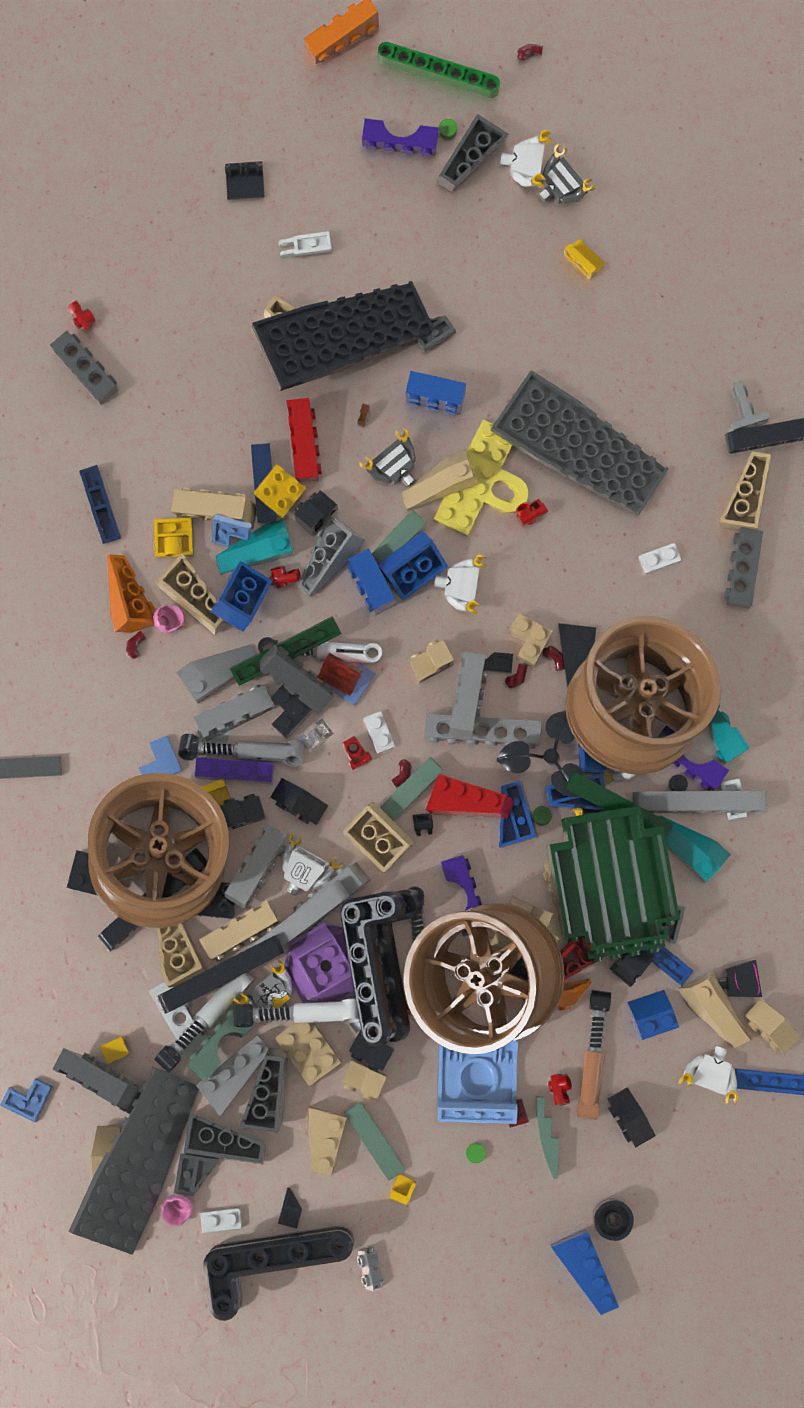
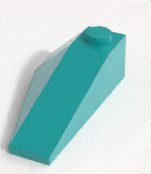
(265, 545)
(726, 739)
(696, 851)

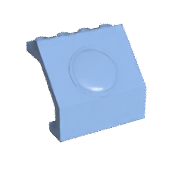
(478, 1086)

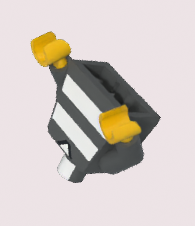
(562, 181)
(394, 462)

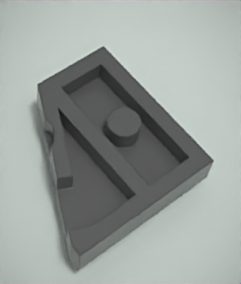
(442, 330)
(192, 1173)

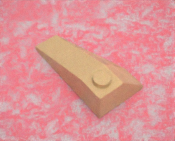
(444, 479)
(178, 955)
(713, 1007)

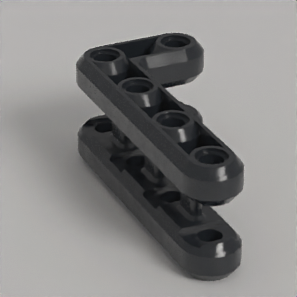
(375, 970)
(279, 1254)

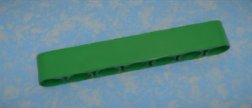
(445, 76)

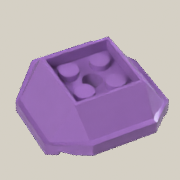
(305, 961)

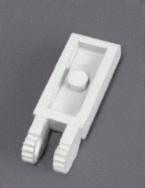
(307, 244)

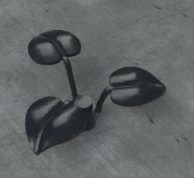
(516, 754)

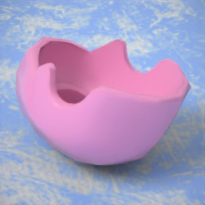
(168, 618)
(176, 1210)

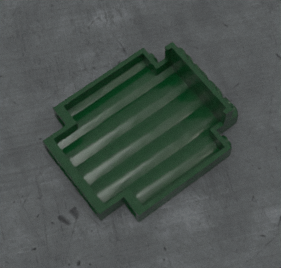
(613, 883)

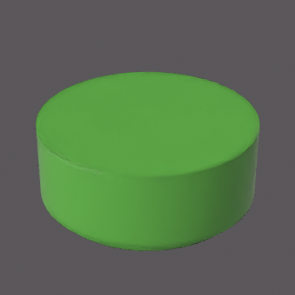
(447, 128)
(542, 815)
(475, 1153)

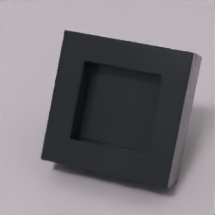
(423, 821)

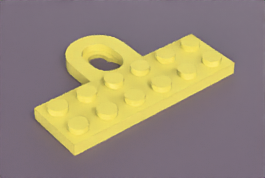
(487, 457)

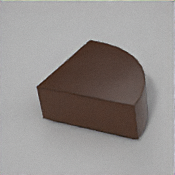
(364, 411)

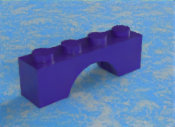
(421, 142)
(234, 770)
(708, 774)
(457, 871)

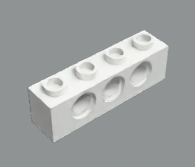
(176, 1027)

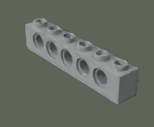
(531, 728)

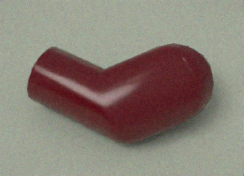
(527, 49)
(132, 643)
(556, 655)
(518, 678)
(404, 774)

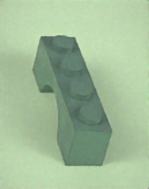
(207, 1060)

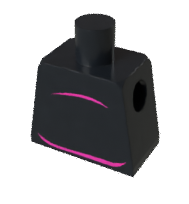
(741, 980)

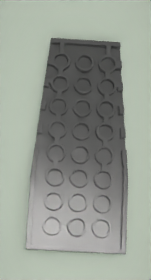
(578, 444)
(137, 1165)

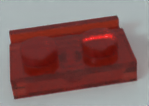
(339, 674)

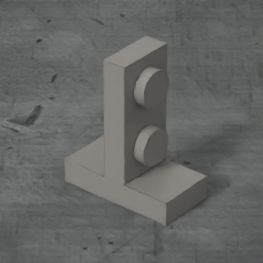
(746, 410)

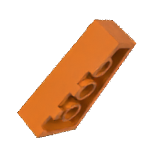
(342, 31)

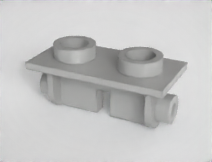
(371, 1278)

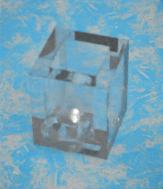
(316, 735)

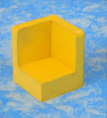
(114, 1050)
(402, 1189)

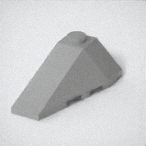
(331, 553)
(212, 672)

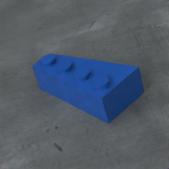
(584, 1265)

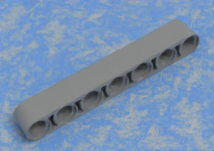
(702, 801)
(308, 914)

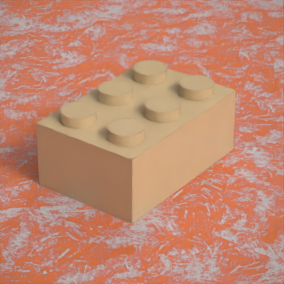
(378, 837)
(308, 1051)

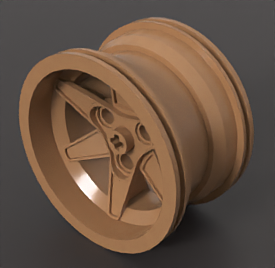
(687, 667)
(161, 791)
(443, 1016)

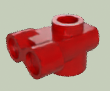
(81, 319)
(528, 513)
(281, 577)
(357, 756)
(559, 1085)

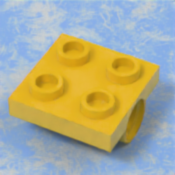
(279, 491)
(173, 537)

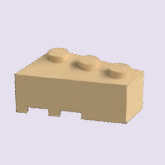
(325, 1137)

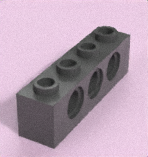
(100, 391)
(753, 540)

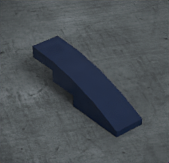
(261, 467)
(100, 504)

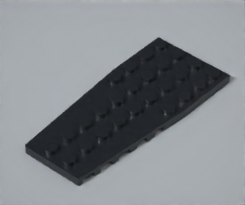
(340, 333)

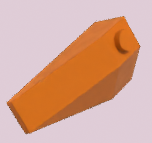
(128, 604)

